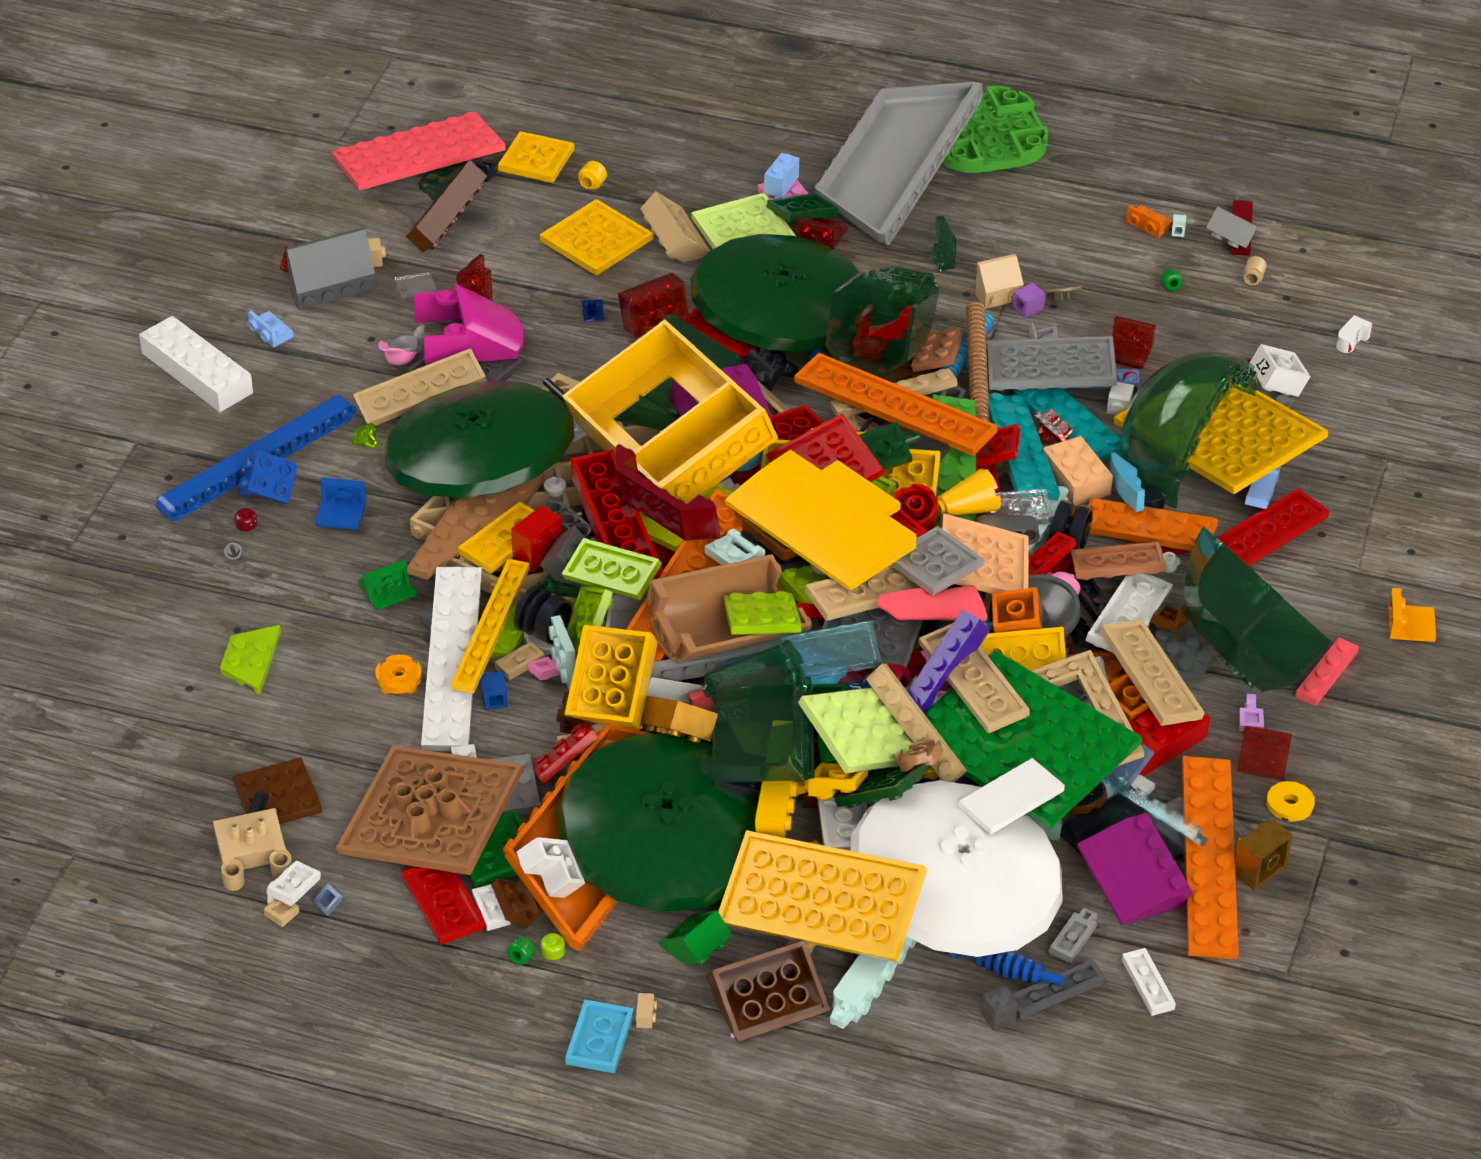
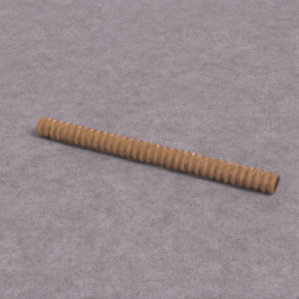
(977, 359)

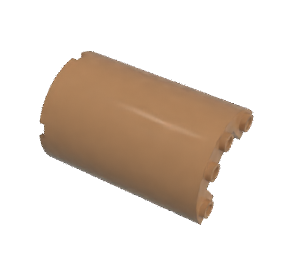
(691, 611)

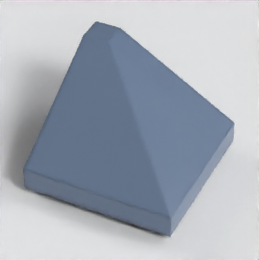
(328, 898)

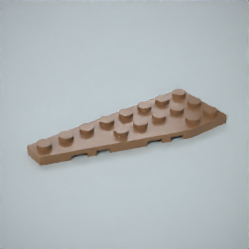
(462, 521)

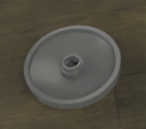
(1058, 602)

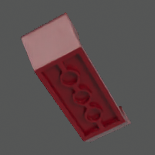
(688, 521)

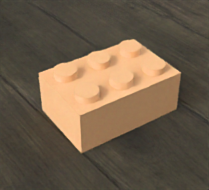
(1079, 470)

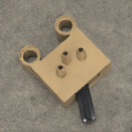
(251, 842)

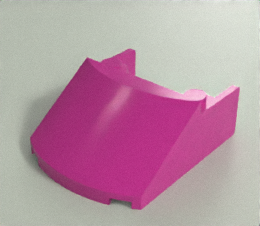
(487, 326)

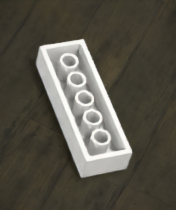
(196, 363)

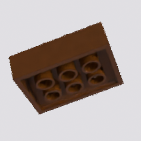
(768, 991)

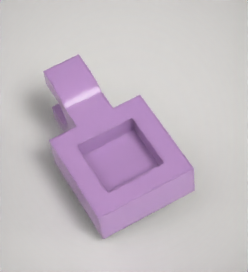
(1250, 714)

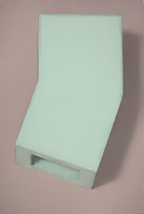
(1178, 227)

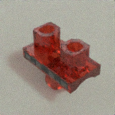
(1048, 429)

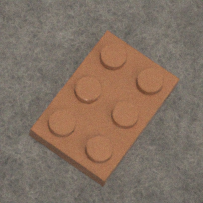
(939, 349)

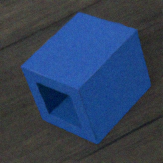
(493, 690)

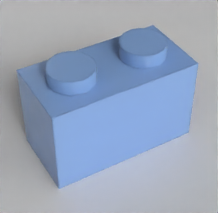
(781, 175)

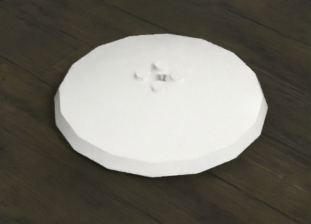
(979, 887)

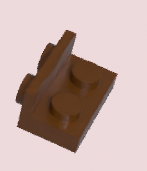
(516, 902)

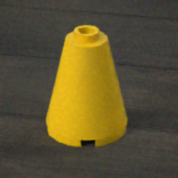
(971, 496)

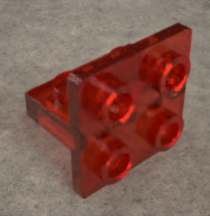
(476, 277)

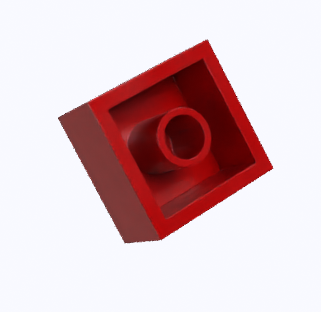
(535, 536)

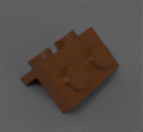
(1170, 618)

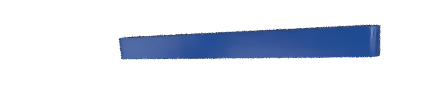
(281, 443)

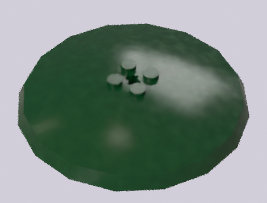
(770, 290)
(478, 439)
(654, 823)

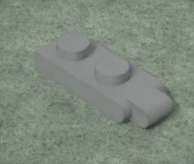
(1074, 935)

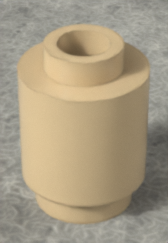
(1254, 270)

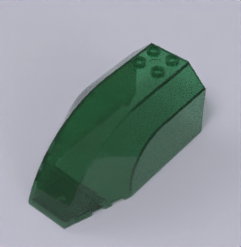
(889, 293)
(1247, 618)

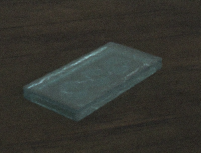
(837, 649)

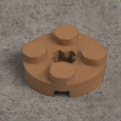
(919, 753)

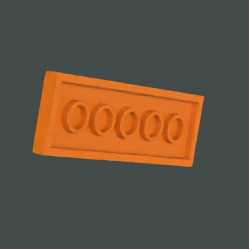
(1150, 525)

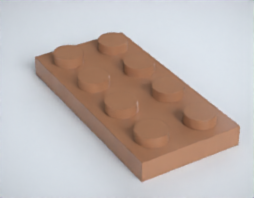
(1118, 560)

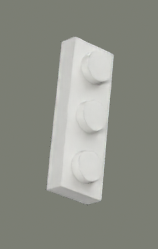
(1148, 981)

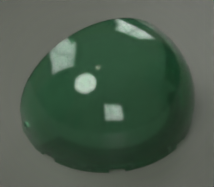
(1172, 412)

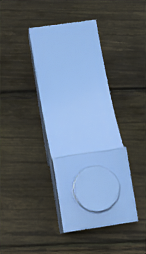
(1262, 490)

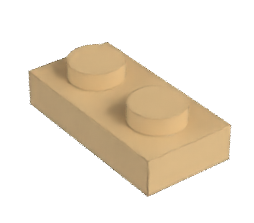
(517, 661)

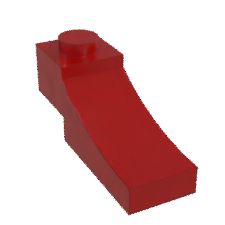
(894, 329)

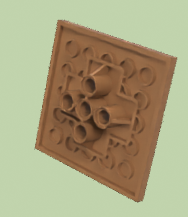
(430, 809)

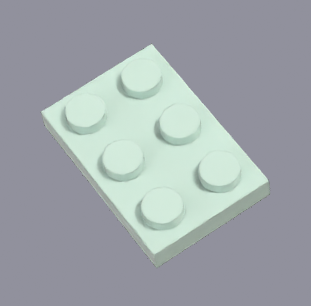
(562, 651)

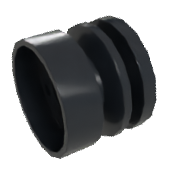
(535, 612)

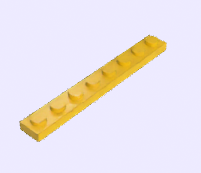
(490, 626)

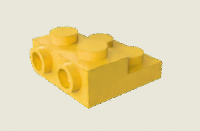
(831, 778)

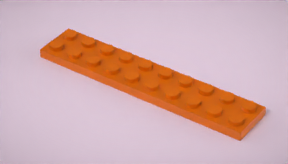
(896, 404)
(687, 558)
(1210, 868)

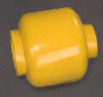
(592, 175)

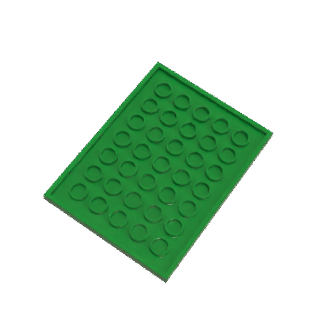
(1060, 734)

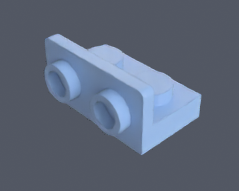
(269, 328)

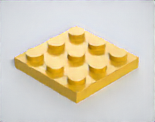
(536, 157)

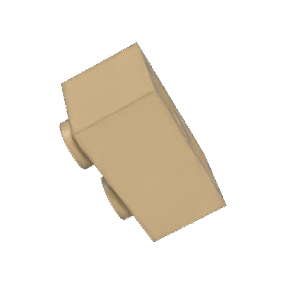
(645, 1010)

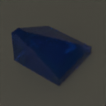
(592, 310)

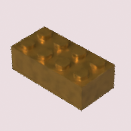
(677, 719)

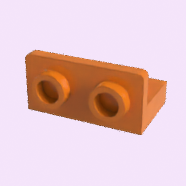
(1148, 220)

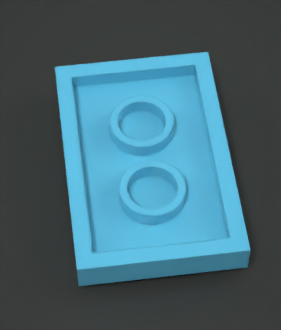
(599, 1036)

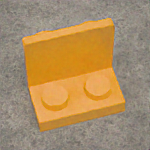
(1410, 622)

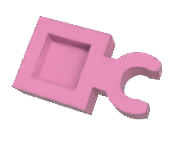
(543, 668)

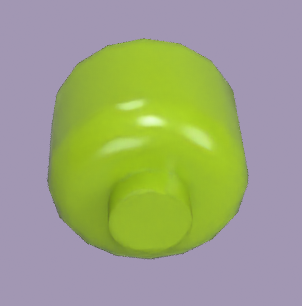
(552, 946)

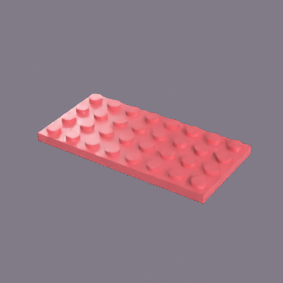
(417, 150)

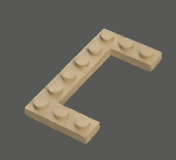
(1099, 693)

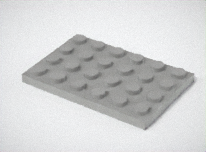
(1051, 363)

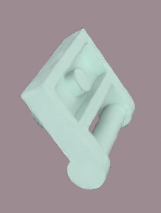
(725, 552)

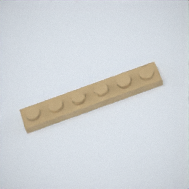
(922, 384)
(914, 720)

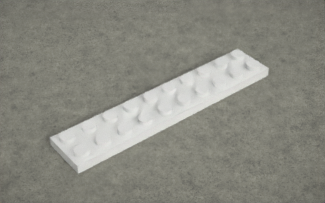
(453, 625)

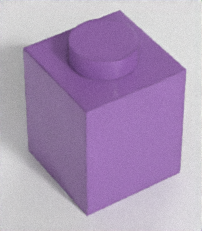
(1028, 300)

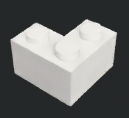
(554, 863)

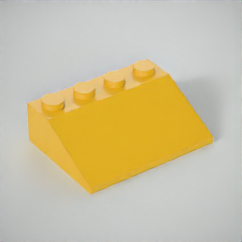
(611, 676)

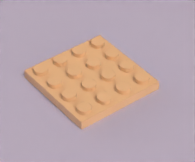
(1003, 554)

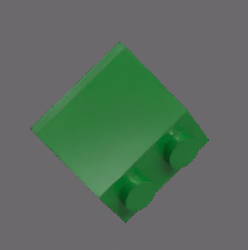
(697, 938)

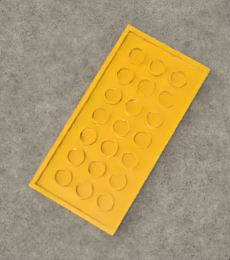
(822, 895)

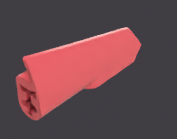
(945, 605)

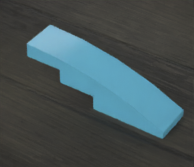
(1127, 482)

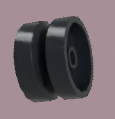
(1072, 523)

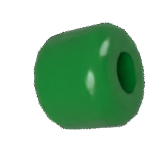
(1171, 279)
(521, 950)

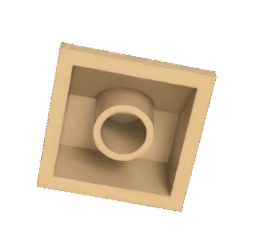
(998, 280)

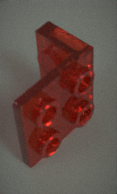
(821, 231)
(1132, 341)
(866, 346)
(1264, 752)

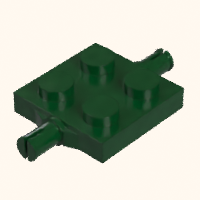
(890, 445)

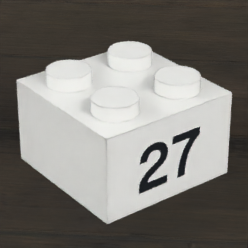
(1279, 370)

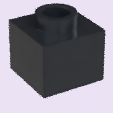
(1154, 498)

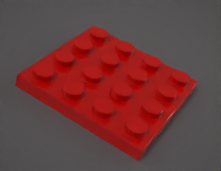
(830, 443)

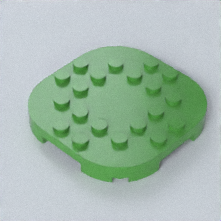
(999, 134)

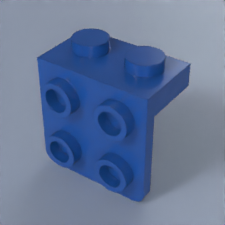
(267, 477)
(341, 503)

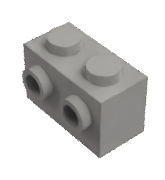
(1231, 227)

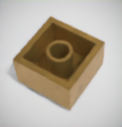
(1262, 853)

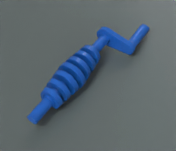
(1016, 967)

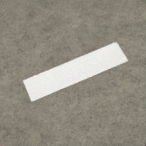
(671, 689)

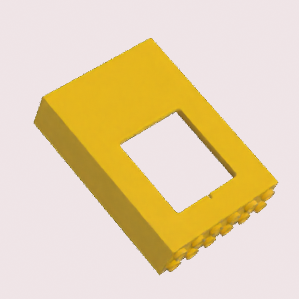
(697, 447)

